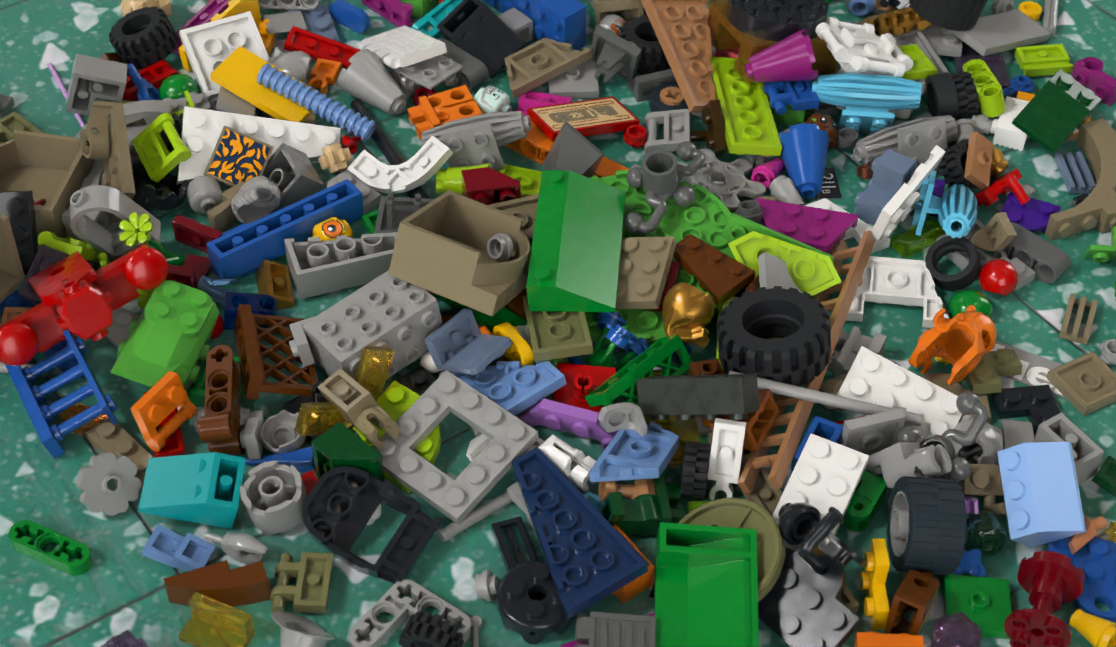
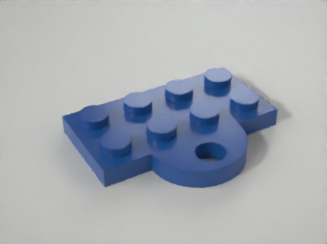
(1099, 565)

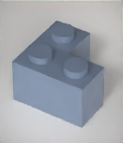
(889, 175)

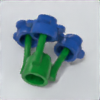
(616, 331)

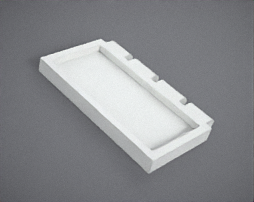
(403, 47)

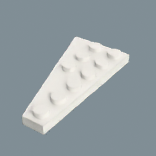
(203, 127)

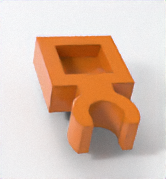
(324, 73)

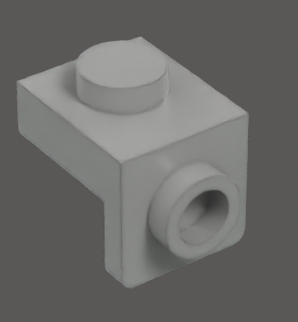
(300, 344)

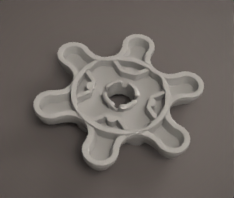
(726, 179)

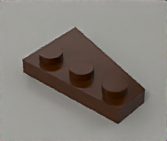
(712, 268)

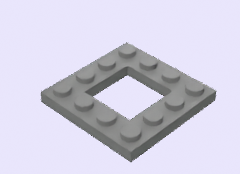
(460, 496)

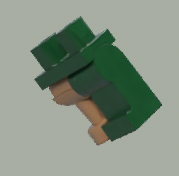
(644, 507)

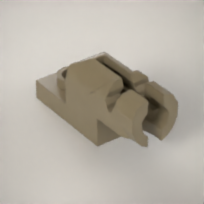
(358, 407)

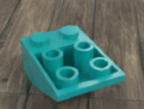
(194, 488)

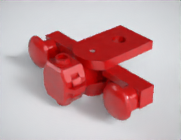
(78, 301)

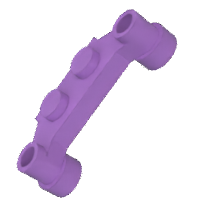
(566, 418)

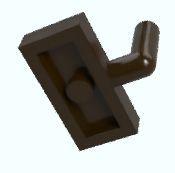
(715, 134)

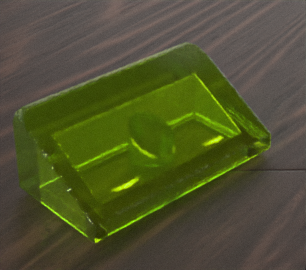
(909, 243)

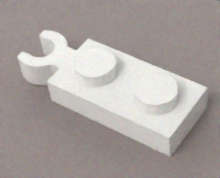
(726, 455)

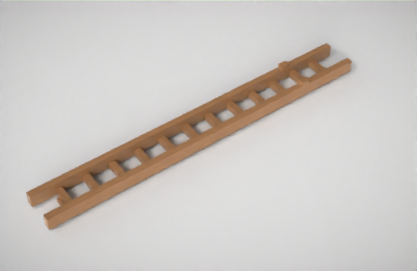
(797, 420)

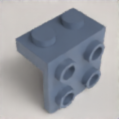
(462, 347)

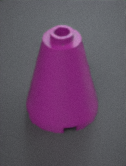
(784, 61)

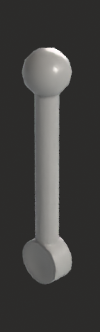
(476, 624)

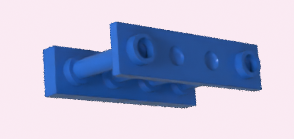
(41, 414)

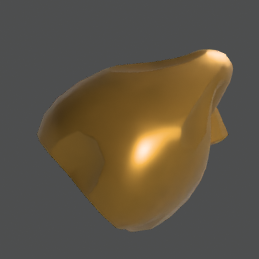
(687, 313)

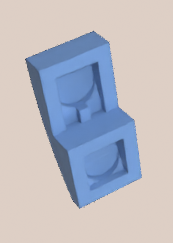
(178, 551)

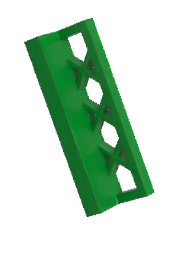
(638, 367)

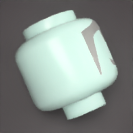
(492, 100)

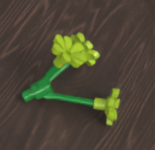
(138, 231)

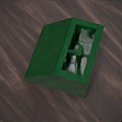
(345, 447)

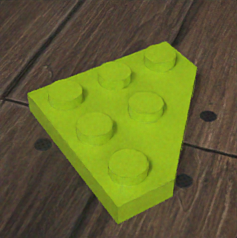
(807, 268)

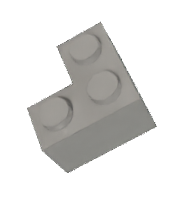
(94, 79)
(1085, 452)

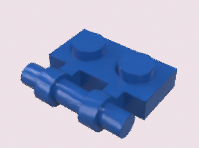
(797, 94)

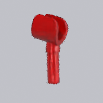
(351, 143)

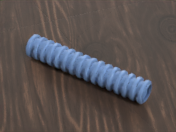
(315, 101)

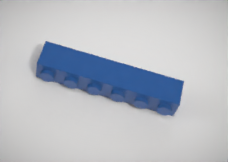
(264, 238)

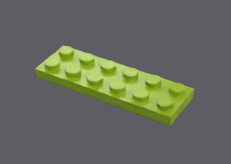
(745, 112)

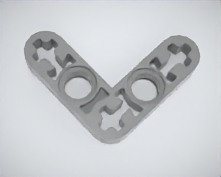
(401, 610)

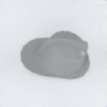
(300, 631)

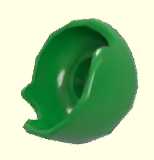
(175, 85)
(962, 299)

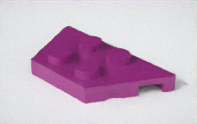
(807, 224)

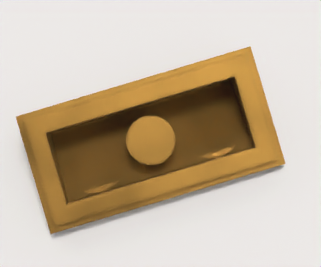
(275, 281)

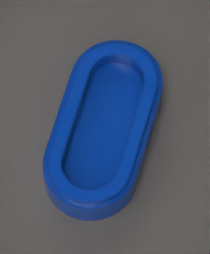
(349, 16)

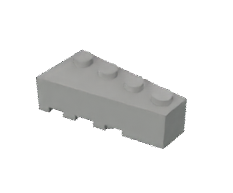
(338, 263)

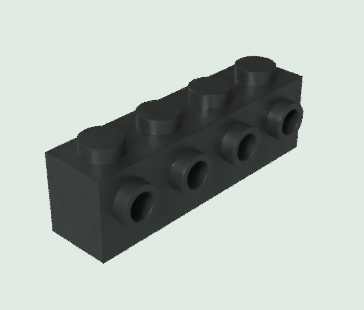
(698, 396)

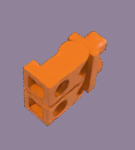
(442, 108)

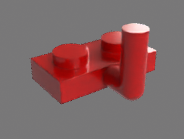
(1003, 185)

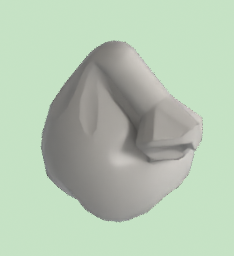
(293, 63)
(985, 446)

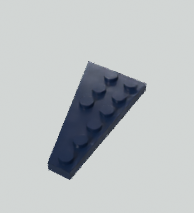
(578, 543)

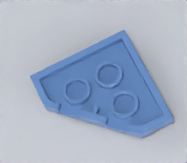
(516, 385)

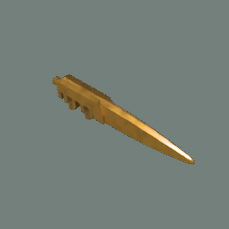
(896, 22)

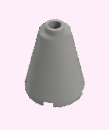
(372, 83)

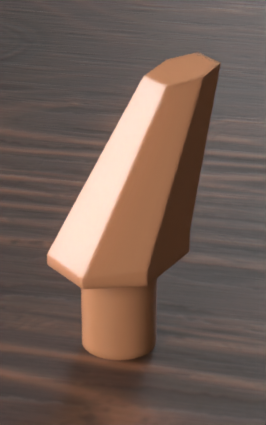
(1092, 526)

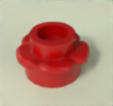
(635, 136)

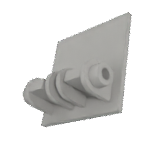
(432, 72)

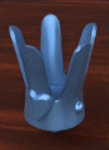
(210, 287)

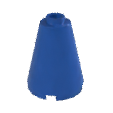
(805, 157)

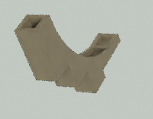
(1098, 209)

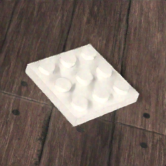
(214, 41)

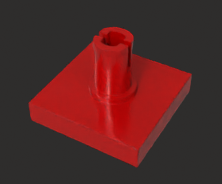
(580, 382)

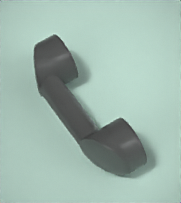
(847, 136)

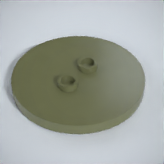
(748, 515)

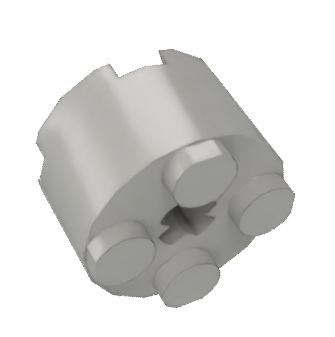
(274, 497)

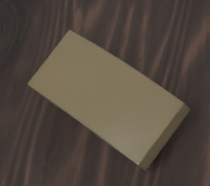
(222, 216)

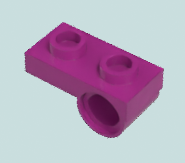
(1090, 75)

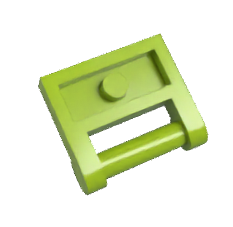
(153, 150)
(68, 245)

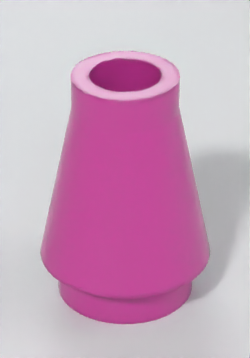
(767, 172)

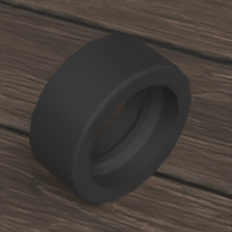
(942, 95)
(962, 279)

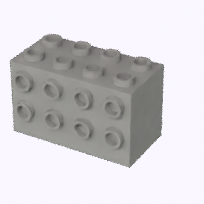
(375, 315)

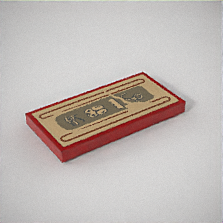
(586, 116)

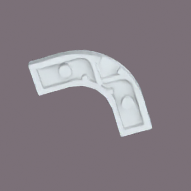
(404, 176)

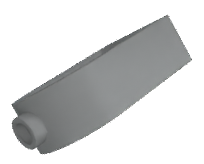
(108, 200)

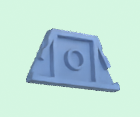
(636, 456)

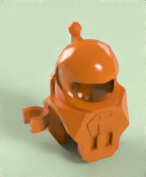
(957, 340)

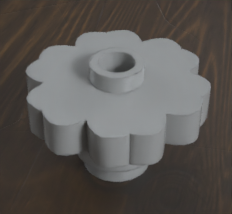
(108, 483)

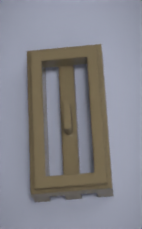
(1081, 304)

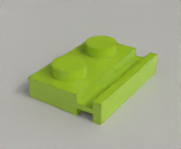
(1043, 60)

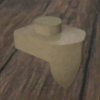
(995, 234)

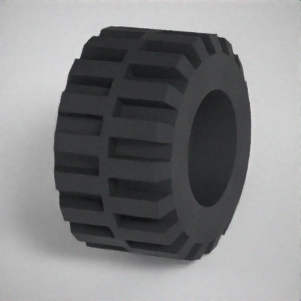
(643, 35)
(143, 37)

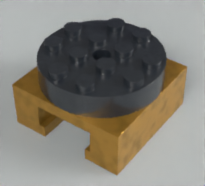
(761, 23)

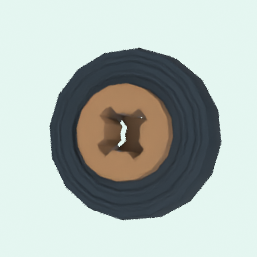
(667, 98)

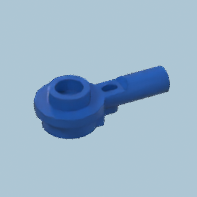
(1018, 83)
(145, 90)

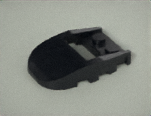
(343, 506)

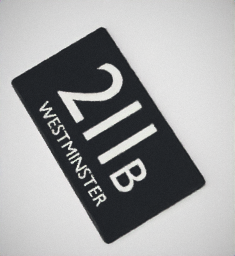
(830, 186)

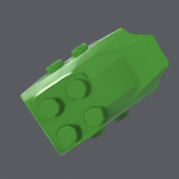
(168, 336)

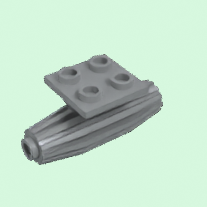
(479, 137)
(912, 139)

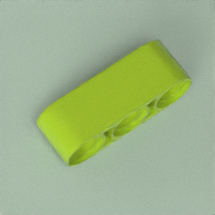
(988, 88)

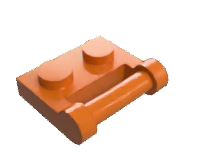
(157, 405)

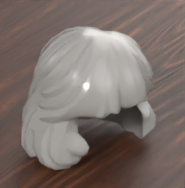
(255, 199)

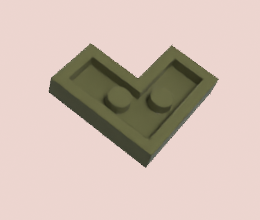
(985, 376)

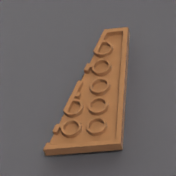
(687, 46)

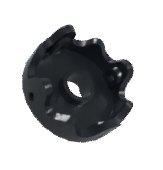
(157, 195)
(528, 616)

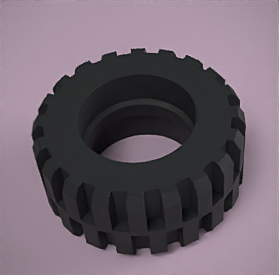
(775, 313)

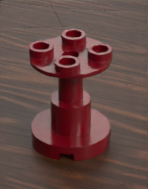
(1049, 582)

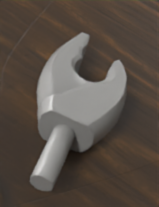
(239, 546)

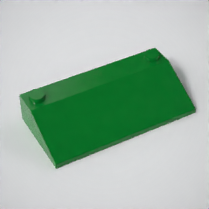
(575, 244)
(705, 586)

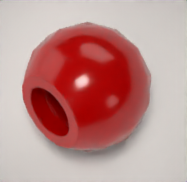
(998, 277)

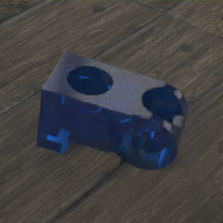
(259, 304)

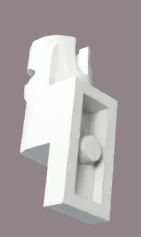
(567, 459)

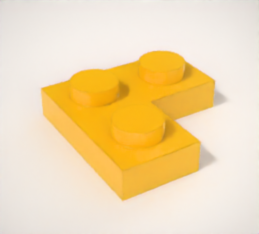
(873, 582)

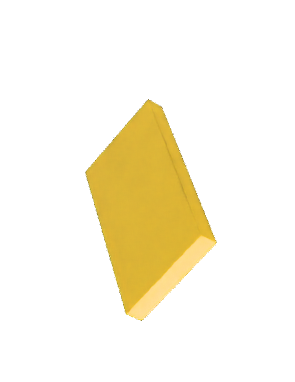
(239, 75)

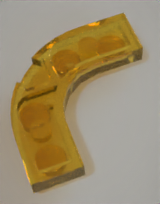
(371, 374)

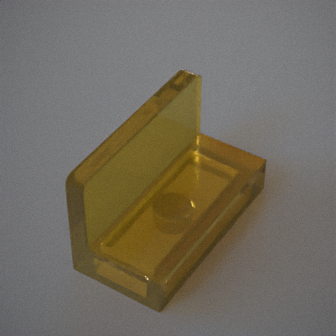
(216, 624)

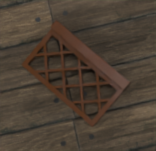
(253, 353)

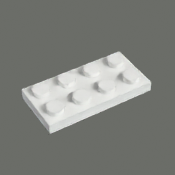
(890, 385)
(823, 478)

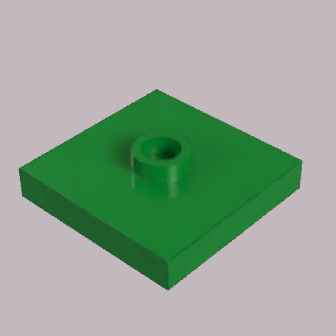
(981, 600)

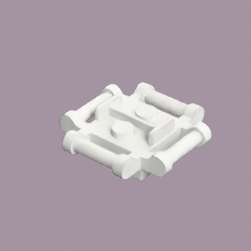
(861, 50)

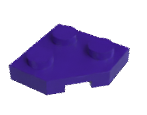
(1031, 215)

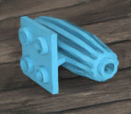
(867, 98)
(955, 210)

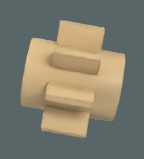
(335, 158)

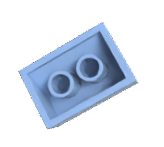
(1041, 492)

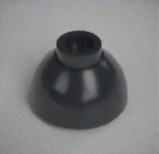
(796, 521)

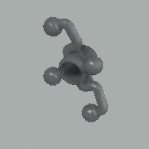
(660, 181)
(953, 439)

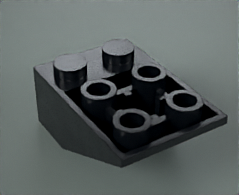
(480, 34)

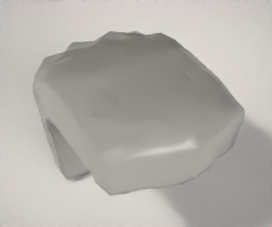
(623, 416)

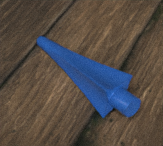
(301, 459)

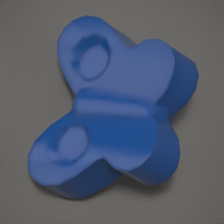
(971, 564)

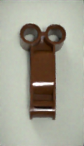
(222, 403)

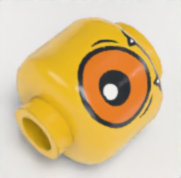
(331, 228)

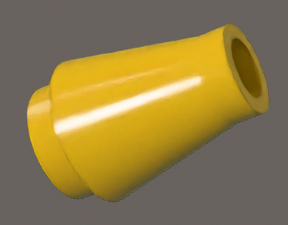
(1094, 629)

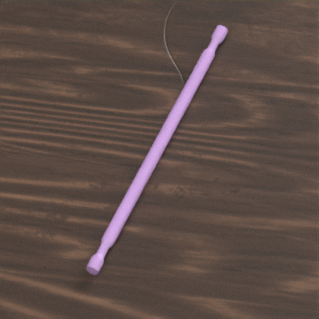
(64, 91)

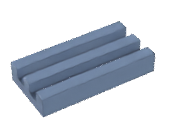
(1079, 172)

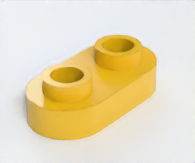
(520, 349)

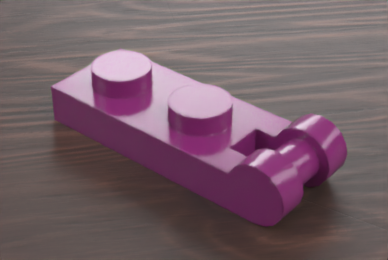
(392, 10)

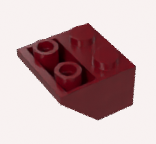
(489, 186)

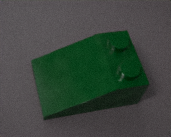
(1057, 111)

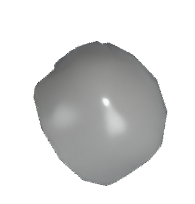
(279, 433)

